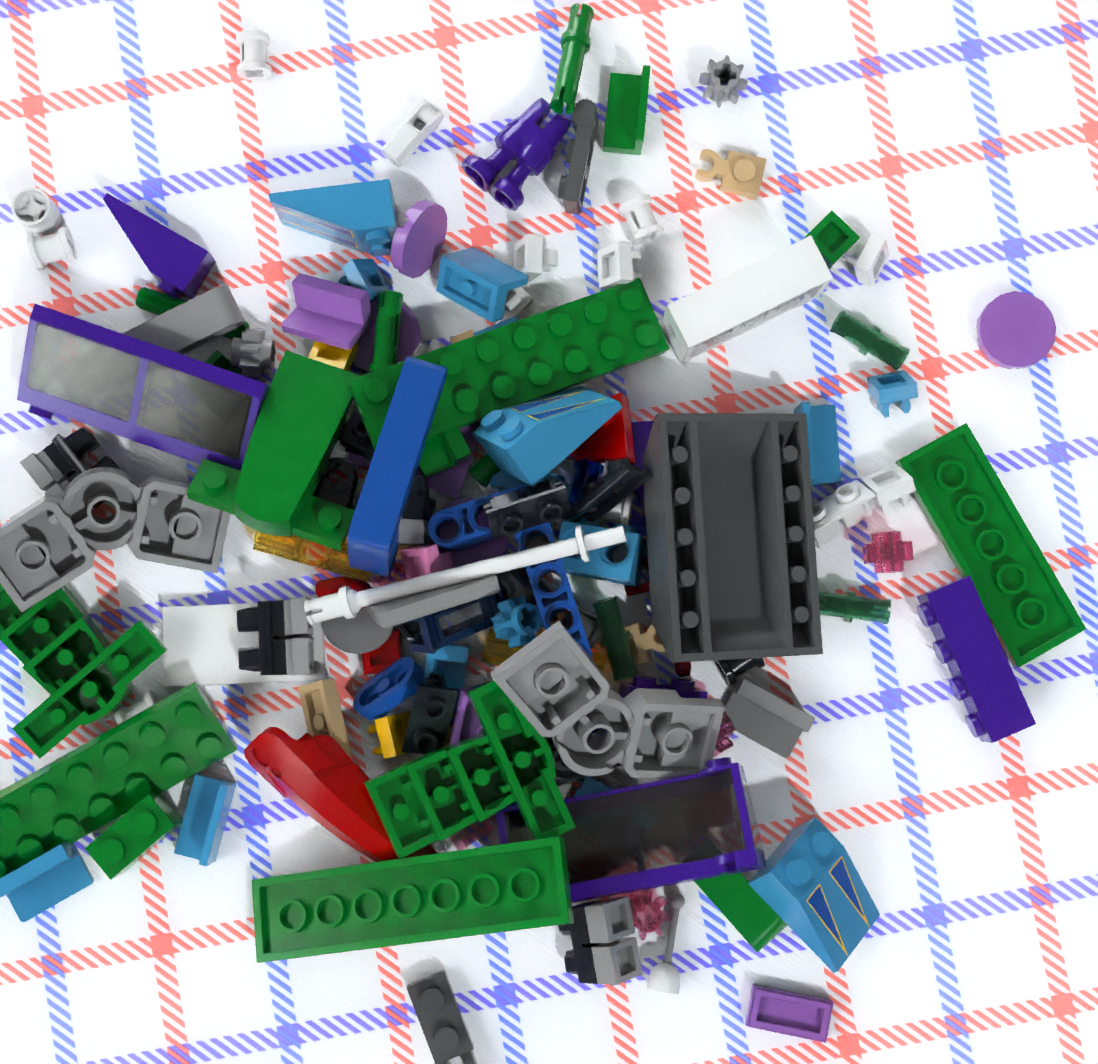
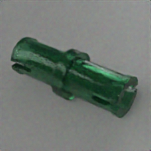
(869, 340)
(851, 607)
(615, 638)

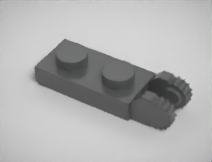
(579, 155)
(441, 1019)

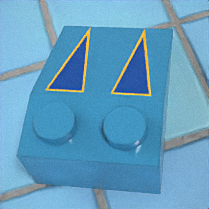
(347, 214)
(541, 433)
(817, 892)

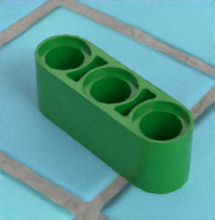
(743, 908)

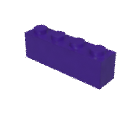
(975, 660)

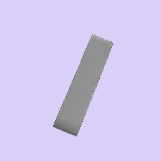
(192, 322)

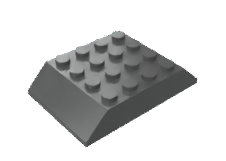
(731, 536)

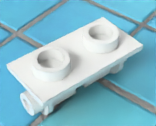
(849, 504)

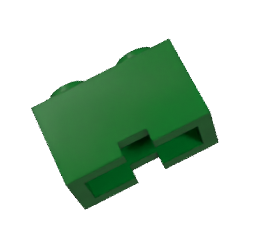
(134, 834)

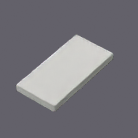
(206, 645)

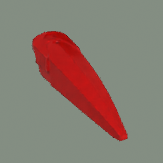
(326, 787)

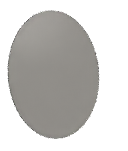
(356, 634)

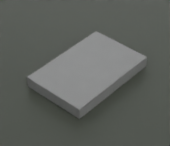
(429, 602)

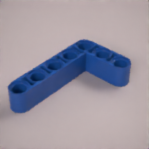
(376, 520)
(471, 534)

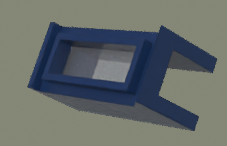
(456, 623)

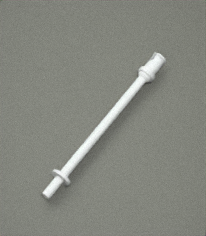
(349, 602)

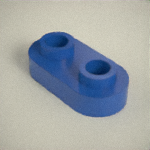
(388, 689)

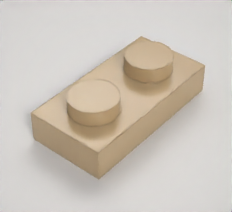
(323, 711)

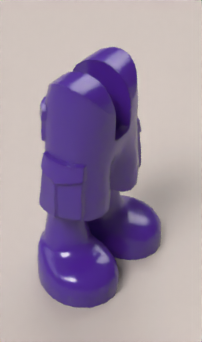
(522, 142)

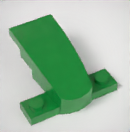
(287, 457)
(72, 663)
(473, 781)

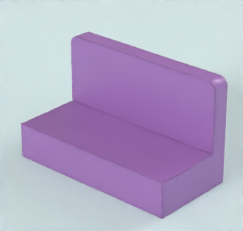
(328, 312)

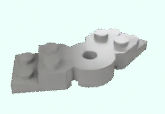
(59, 537)
(569, 697)

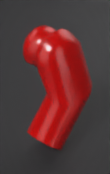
(332, 585)

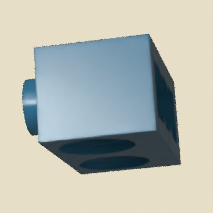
(601, 563)

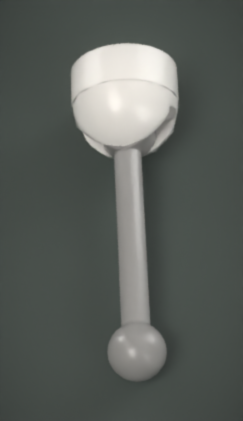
(665, 976)

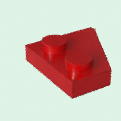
(611, 440)

